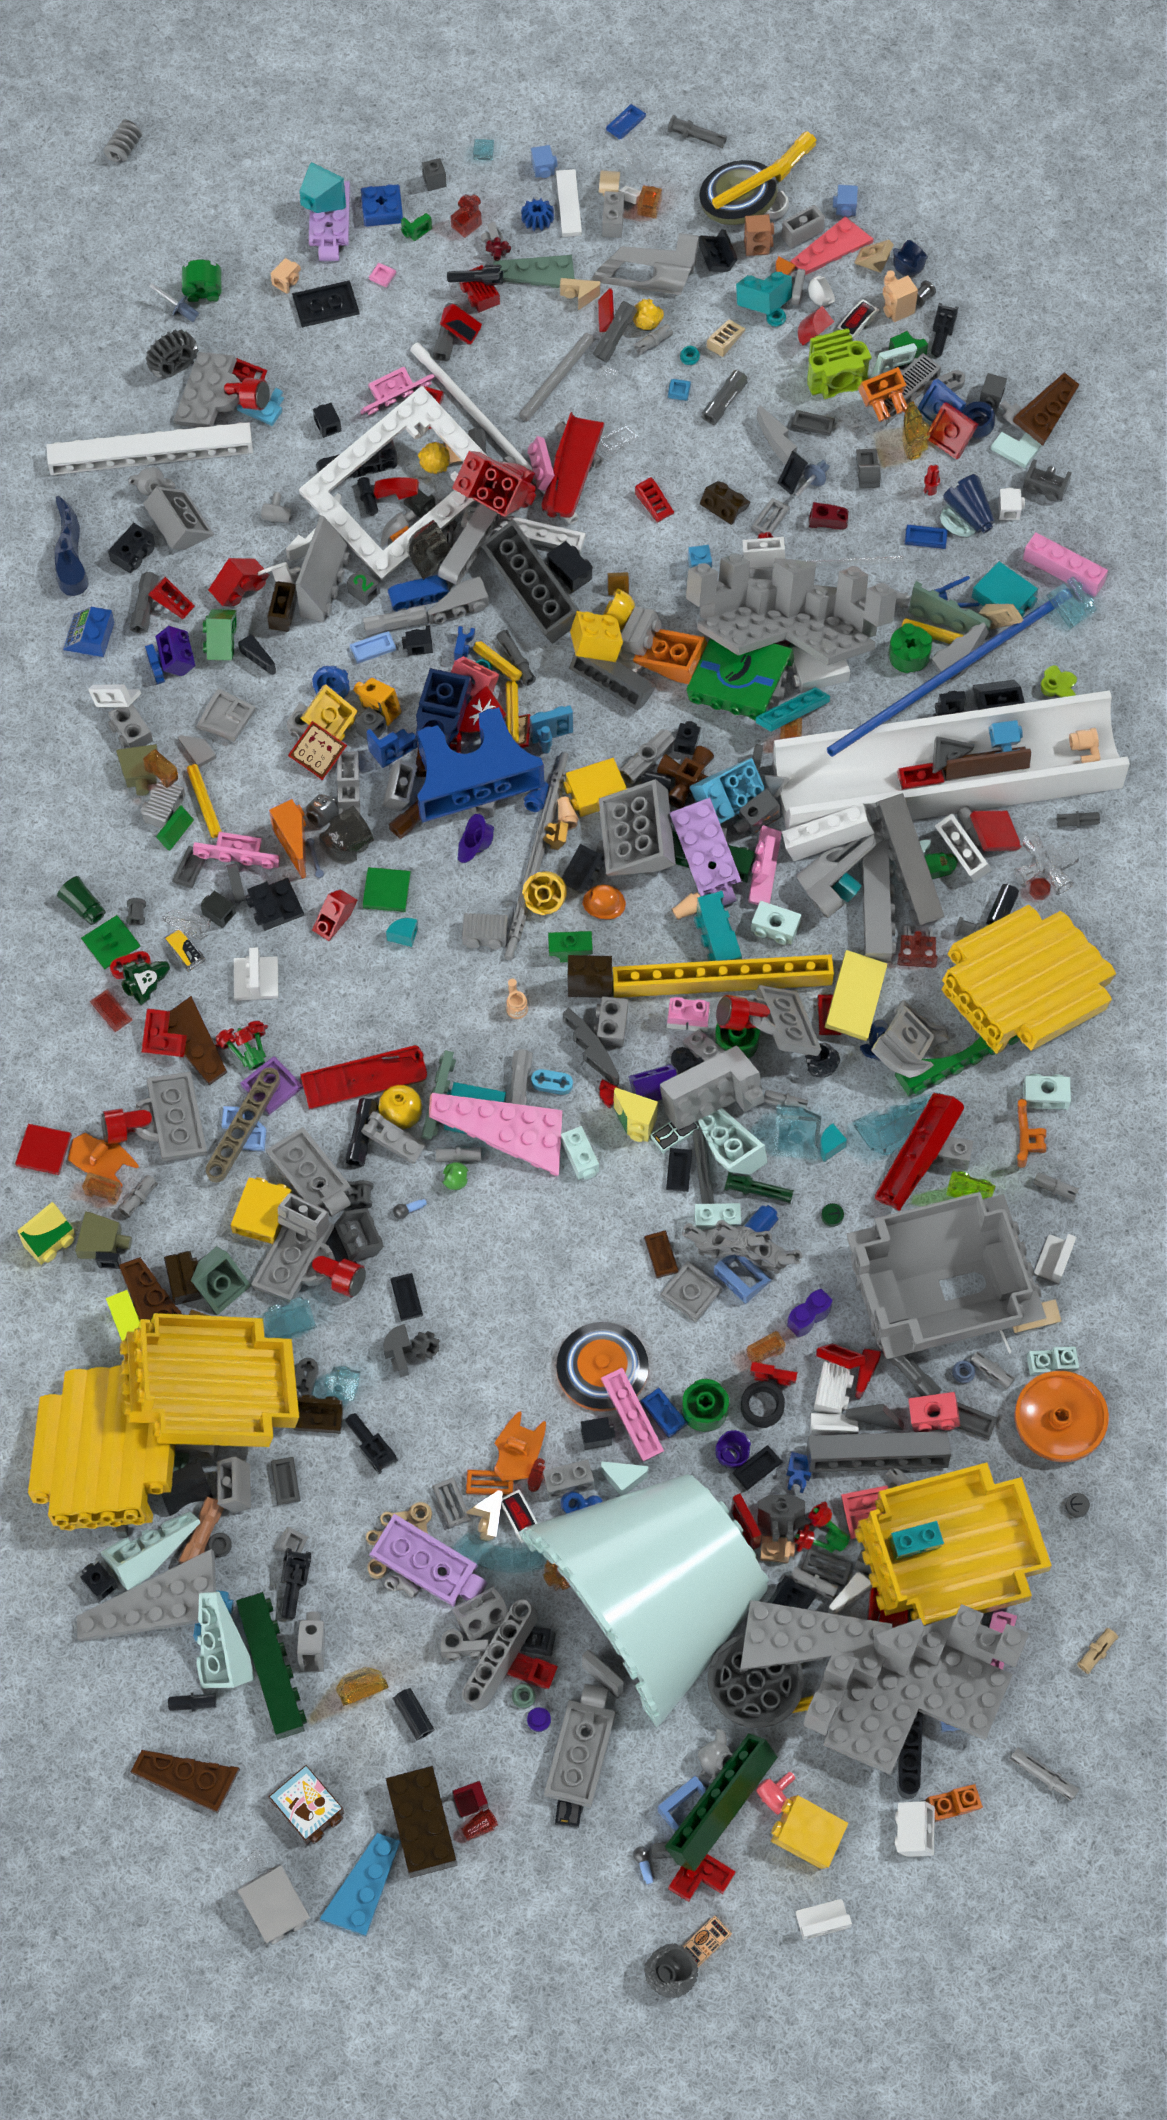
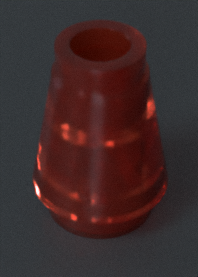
(480, 1824)

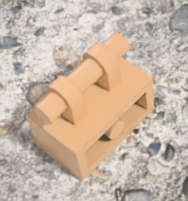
(899, 296)

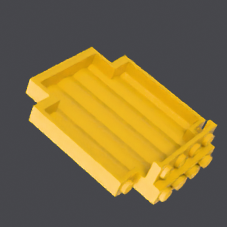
(1027, 978)
(208, 1380)
(92, 1459)
(985, 1551)

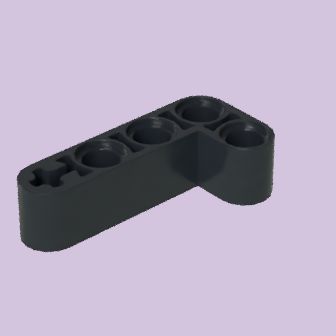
(382, 460)

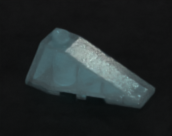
(890, 1130)

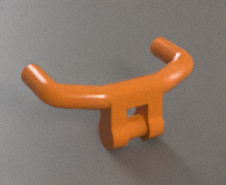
(1026, 1133)

